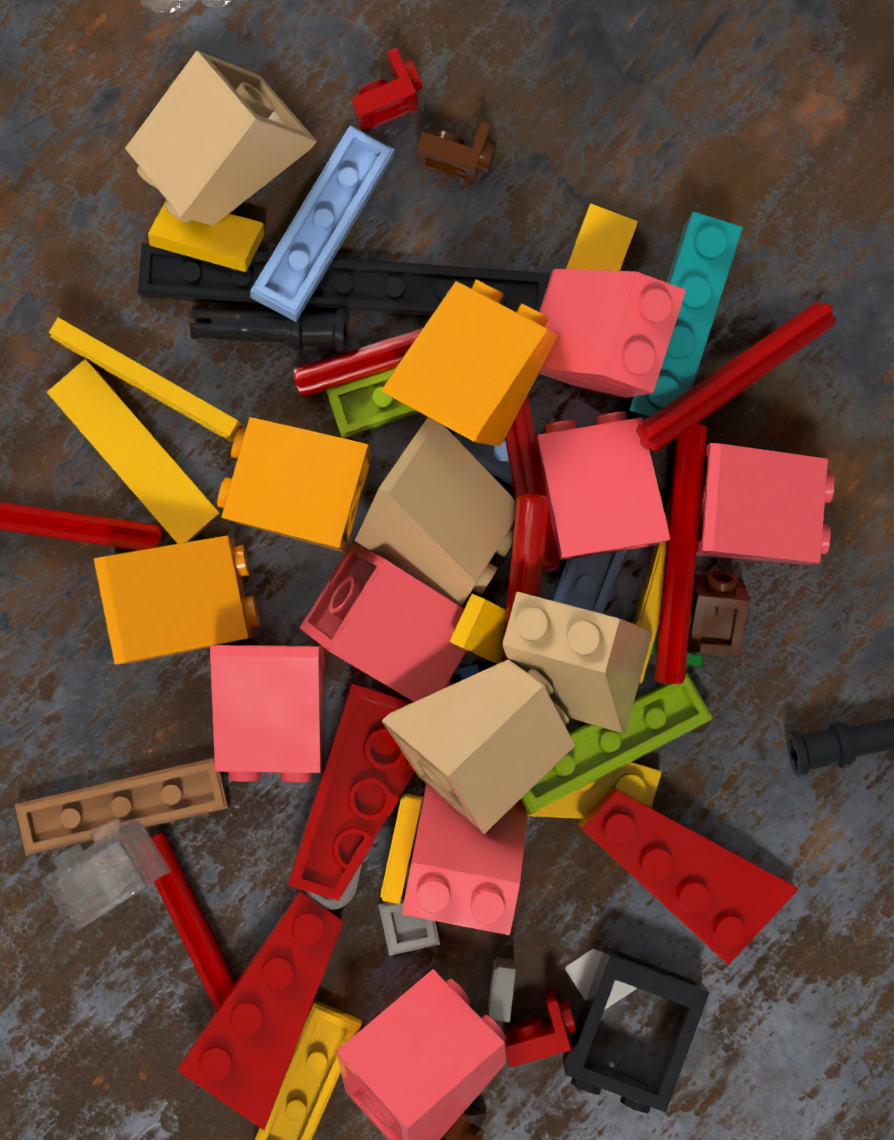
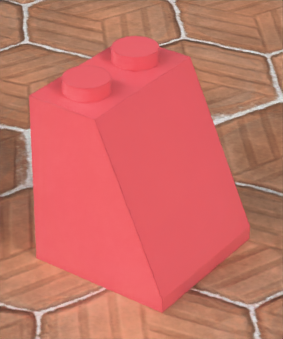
(609, 329)
(600, 487)
(764, 505)
(387, 624)
(268, 710)
(463, 873)
(422, 1061)

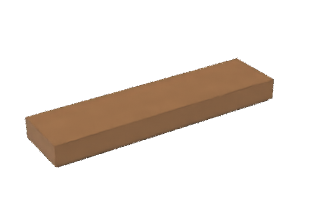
(151, 797)

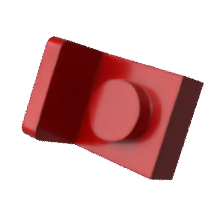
(386, 101)
(534, 1040)

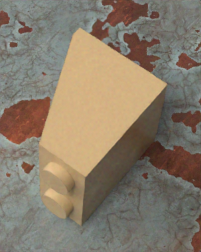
(216, 140)
(440, 515)
(582, 654)
(484, 739)

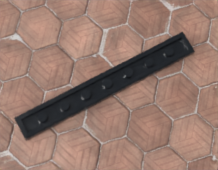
(350, 283)

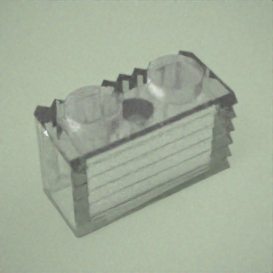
(104, 874)

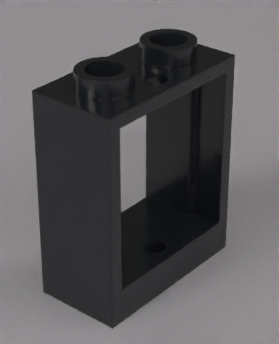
(652, 979)

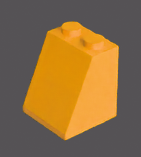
(473, 363)
(295, 483)
(176, 598)

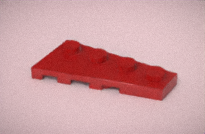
(354, 795)
(697, 880)
(258, 1024)

